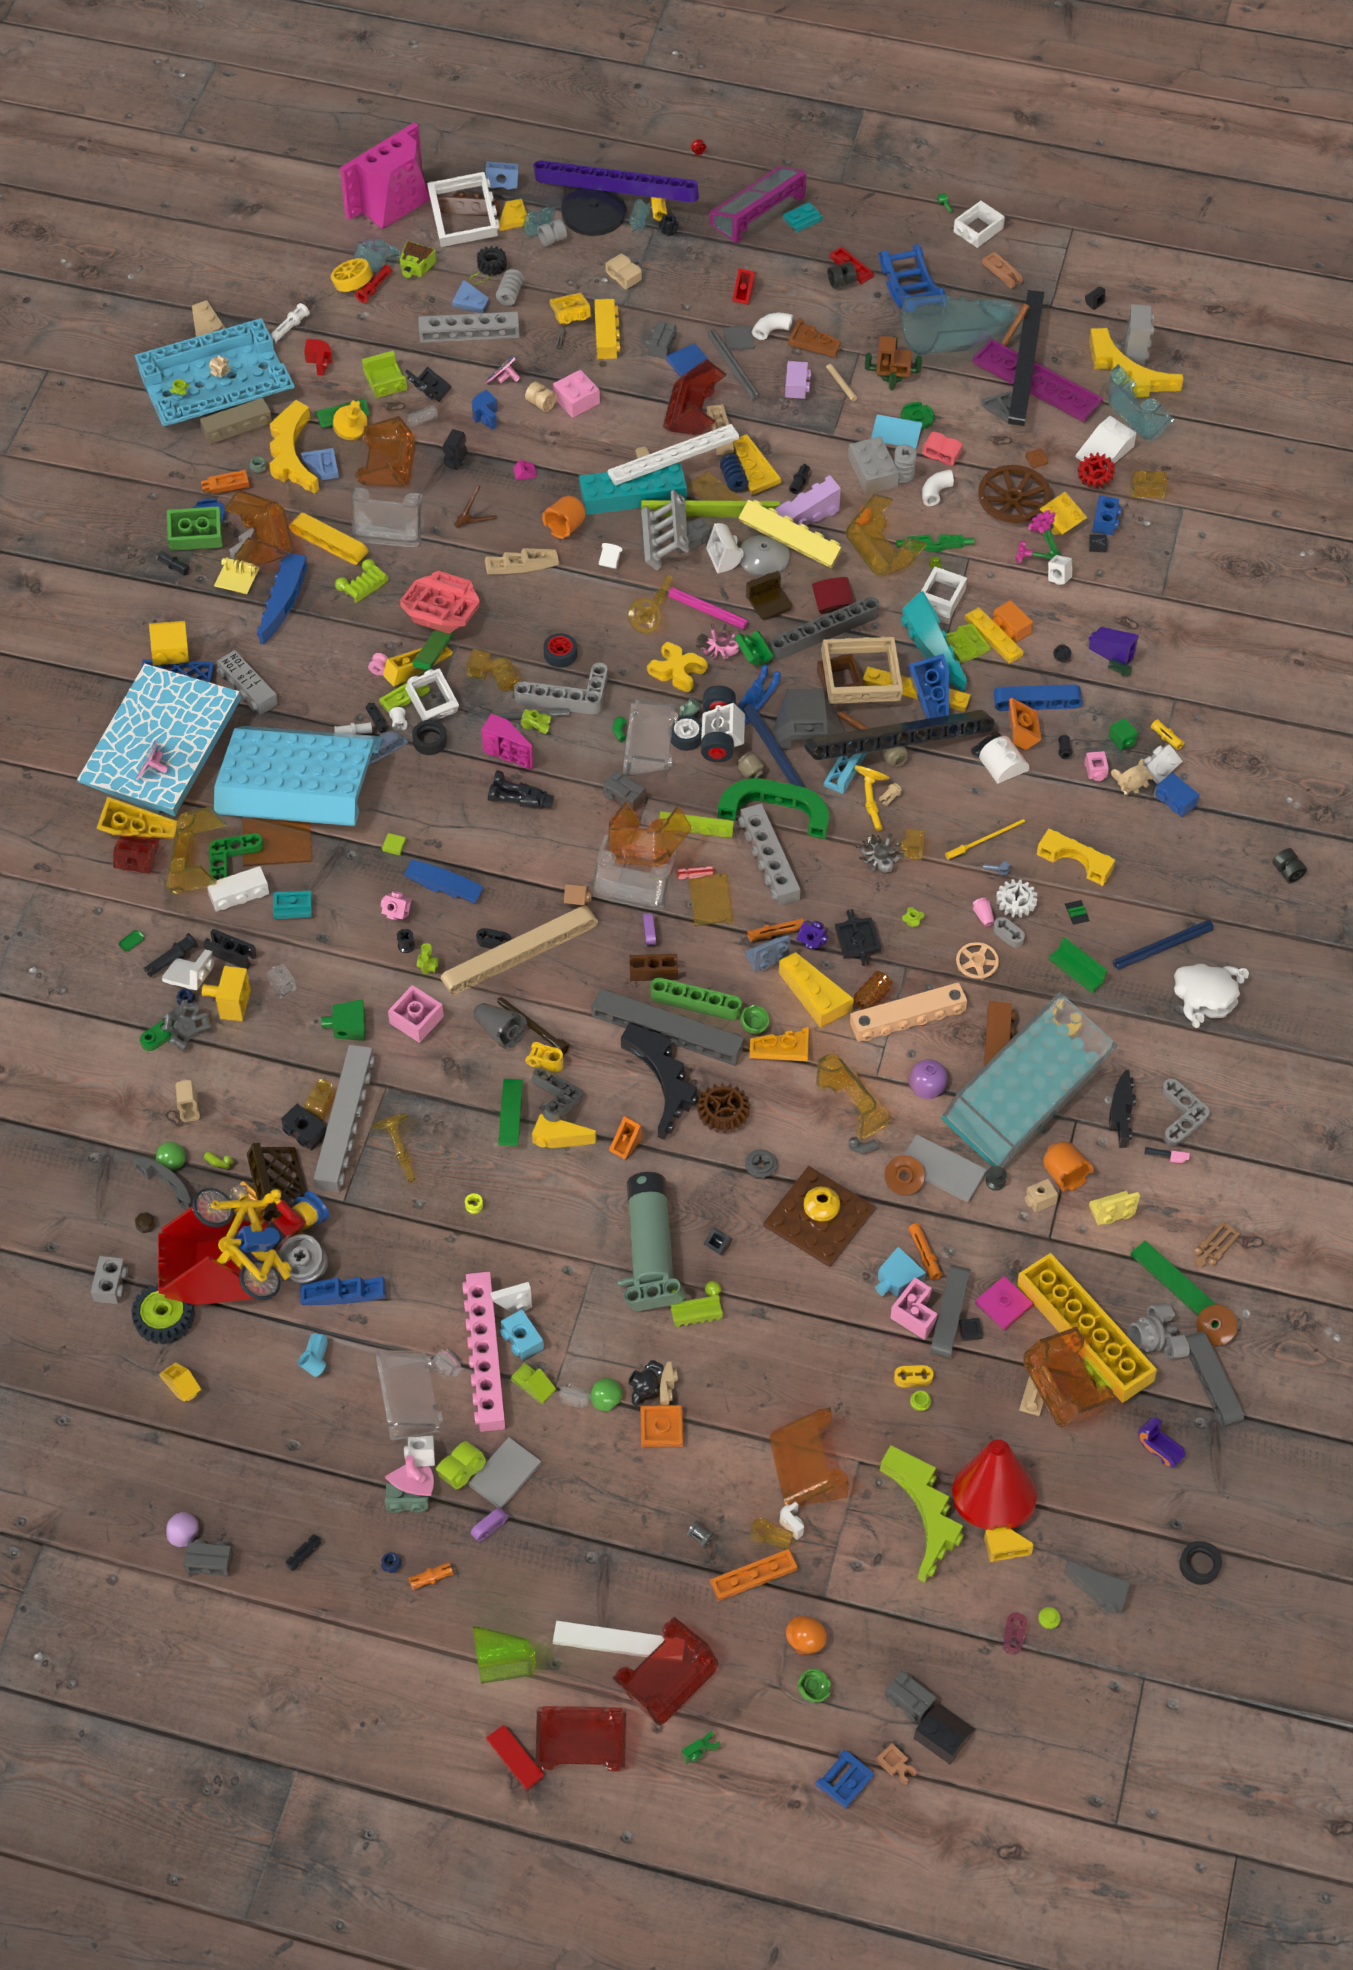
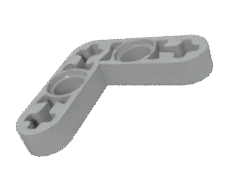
(1189, 1112)

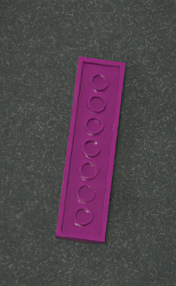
(1044, 383)

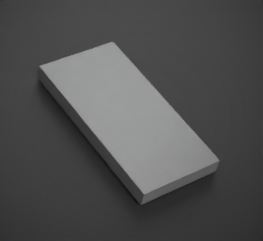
(946, 1168)

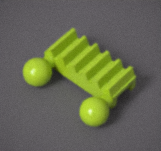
(365, 584)
(699, 1309)

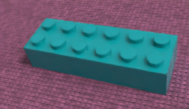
(602, 496)

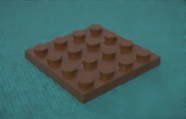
(818, 1238)

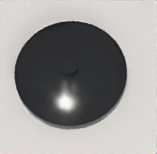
(593, 211)

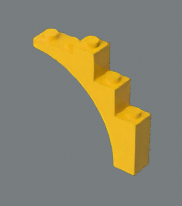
(1108, 356)
(285, 431)

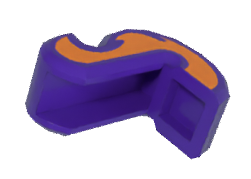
(1159, 1443)

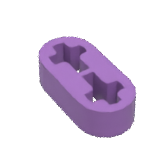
(649, 930)
(489, 1524)

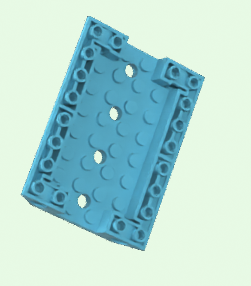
(246, 348)

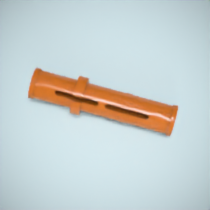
(775, 930)
(928, 1258)

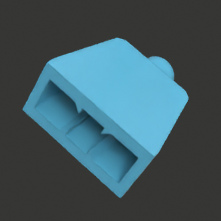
(898, 1273)

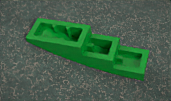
(510, 1112)

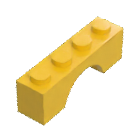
(1057, 846)

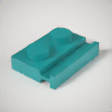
(802, 217)
(292, 904)

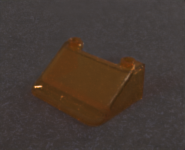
(803, 1464)

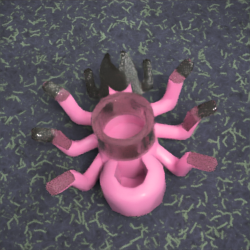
(719, 642)

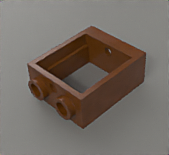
(841, 663)

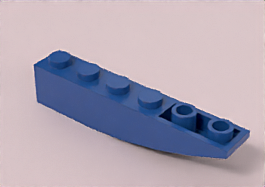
(283, 594)

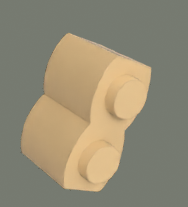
(623, 271)
(187, 1100)

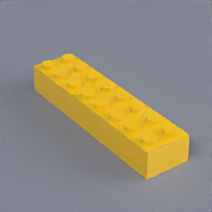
(1105, 1344)

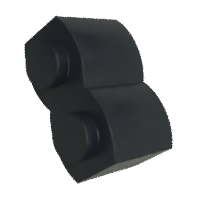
(454, 449)

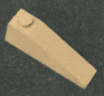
(718, 413)

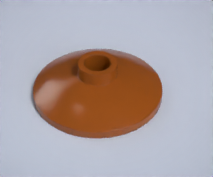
(912, 1182)
(1227, 1324)

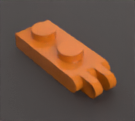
(225, 482)

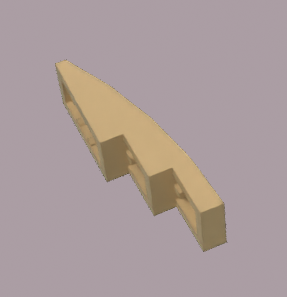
(522, 562)

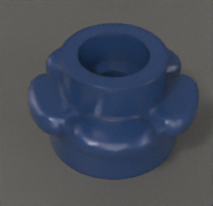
(185, 993)
(387, 1558)

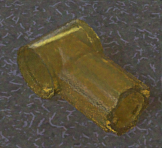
(773, 1534)

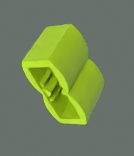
(461, 1464)

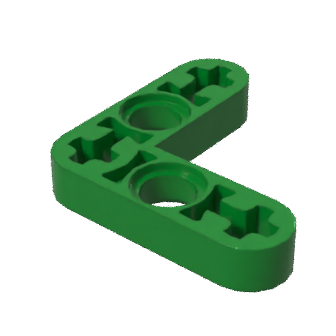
(223, 854)

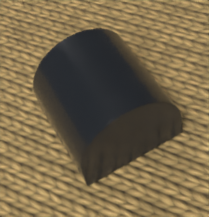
(1095, 298)
(718, 1241)

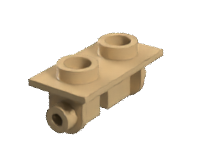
(1031, 1401)

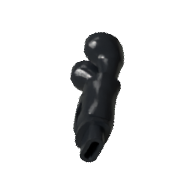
(527, 795)

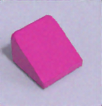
(524, 470)

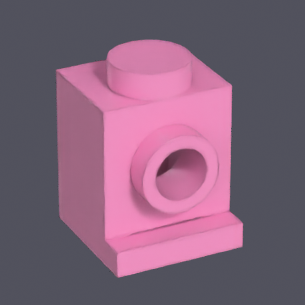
(1096, 769)

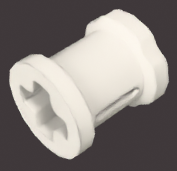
(399, 722)

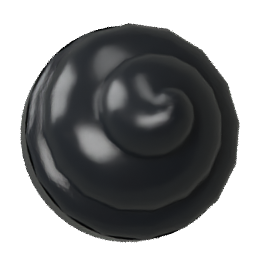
(1062, 653)

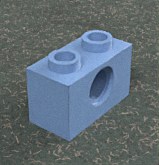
(510, 171)

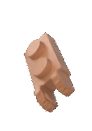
(1002, 269)

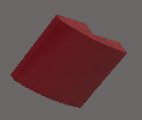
(832, 594)

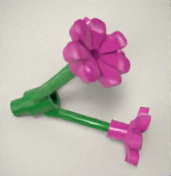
(1040, 524)

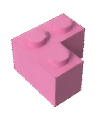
(911, 1309)

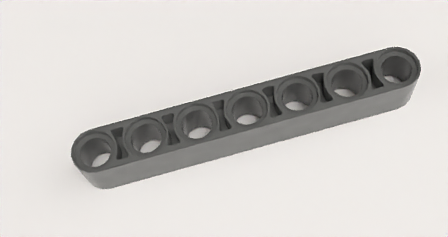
(824, 628)

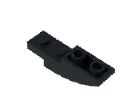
(1121, 1108)

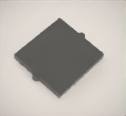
(738, 338)

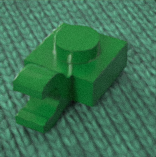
(696, 1749)

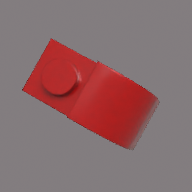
(318, 352)

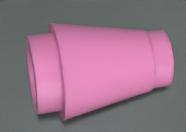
(983, 911)

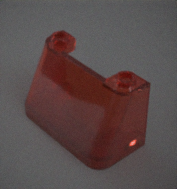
(669, 1673)
(581, 1736)

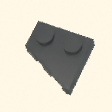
(998, 405)

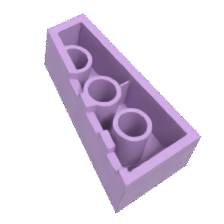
(813, 505)

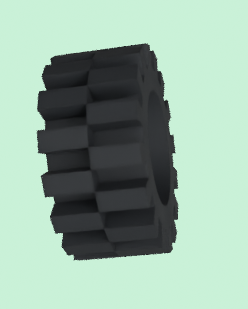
(491, 254)

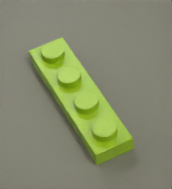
(706, 825)

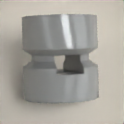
(550, 232)

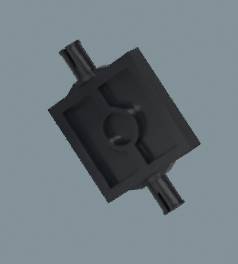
(857, 937)

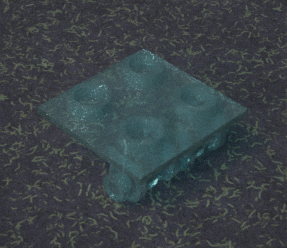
(535, 219)

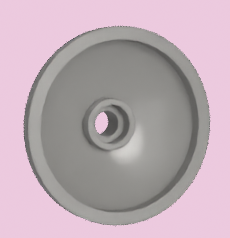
(764, 555)

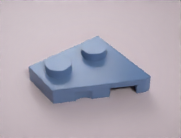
(470, 298)
(322, 463)

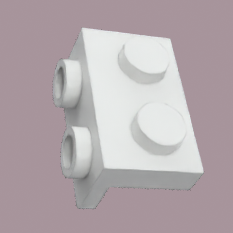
(1162, 762)

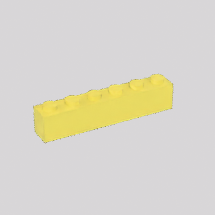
(790, 534)

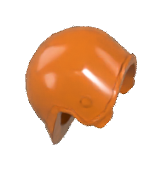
(806, 1635)

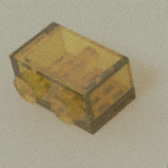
(1148, 484)

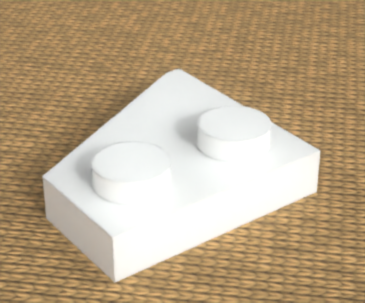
(514, 1297)

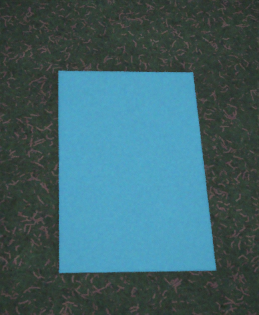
(897, 431)

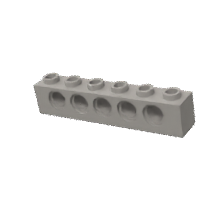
(468, 327)
(769, 855)

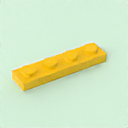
(994, 635)

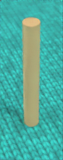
(841, 382)

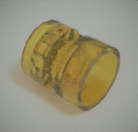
(504, 673)

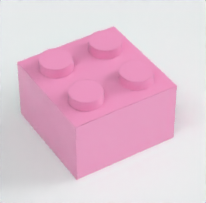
(576, 393)
(415, 1013)

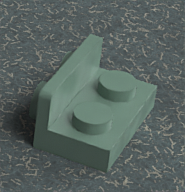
(399, 1501)

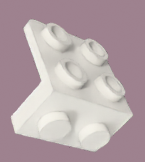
(189, 973)

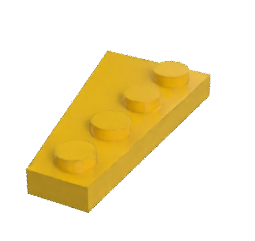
(756, 467)

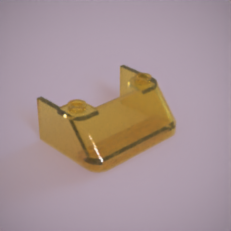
(873, 547)
(179, 876)

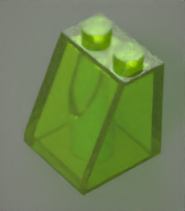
(502, 1655)

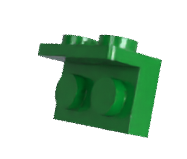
(754, 648)

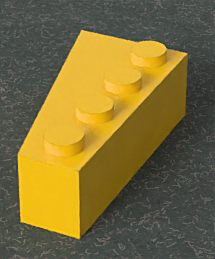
(814, 990)

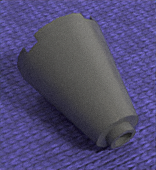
(501, 1024)

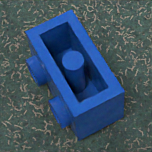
(1177, 794)

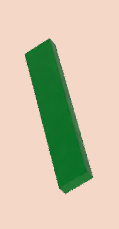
(1172, 1279)

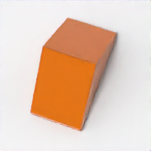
(626, 1138)

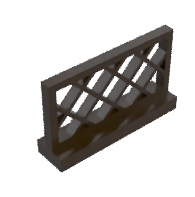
(262, 1179)

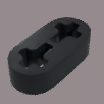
(493, 939)

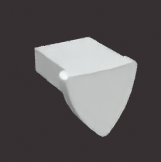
(610, 555)

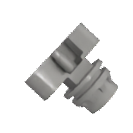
(1154, 1333)

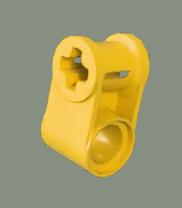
(542, 1056)

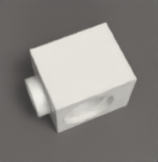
(1059, 569)
(422, 1450)

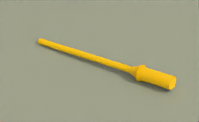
(963, 848)

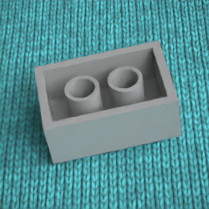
(1138, 333)
(873, 465)

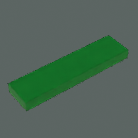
(432, 650)

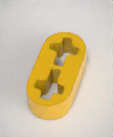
(913, 1376)

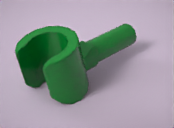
(942, 198)

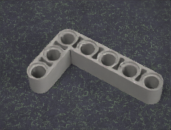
(560, 697)

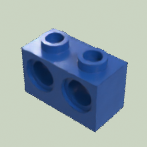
(1105, 516)

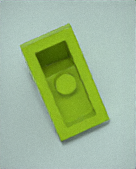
(533, 1383)

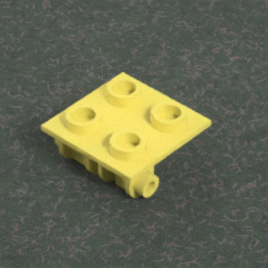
(236, 575)

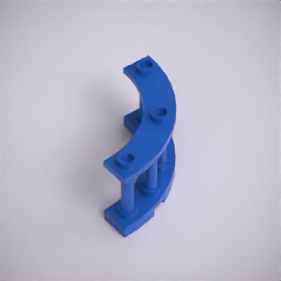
(898, 291)

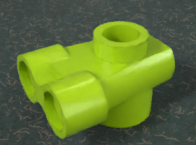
(533, 719)
(426, 961)

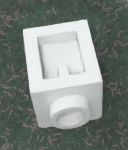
(792, 1522)

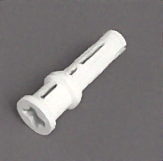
(293, 318)

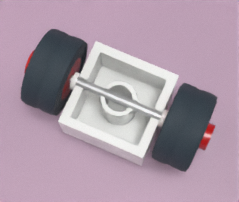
(721, 724)

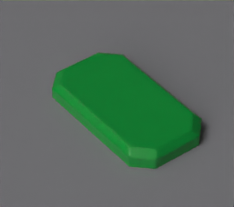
(131, 940)

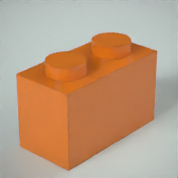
(1013, 621)

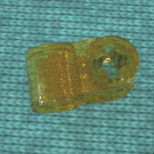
(319, 1099)

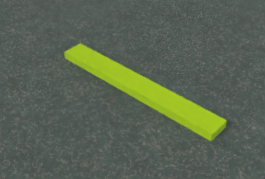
(707, 508)

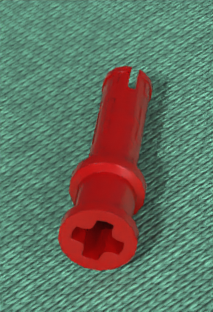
(370, 287)

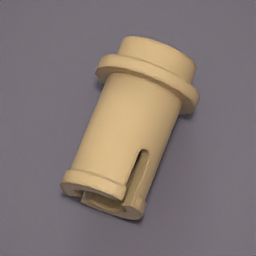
(893, 791)

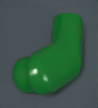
(617, 727)

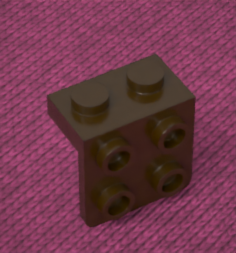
(767, 596)

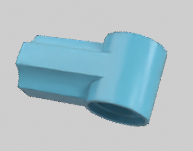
(312, 1358)

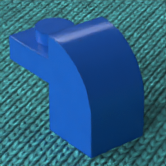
(484, 408)

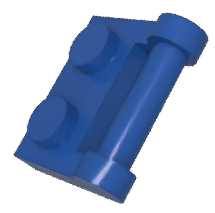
(851, 1782)

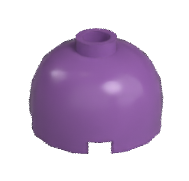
(928, 1079)

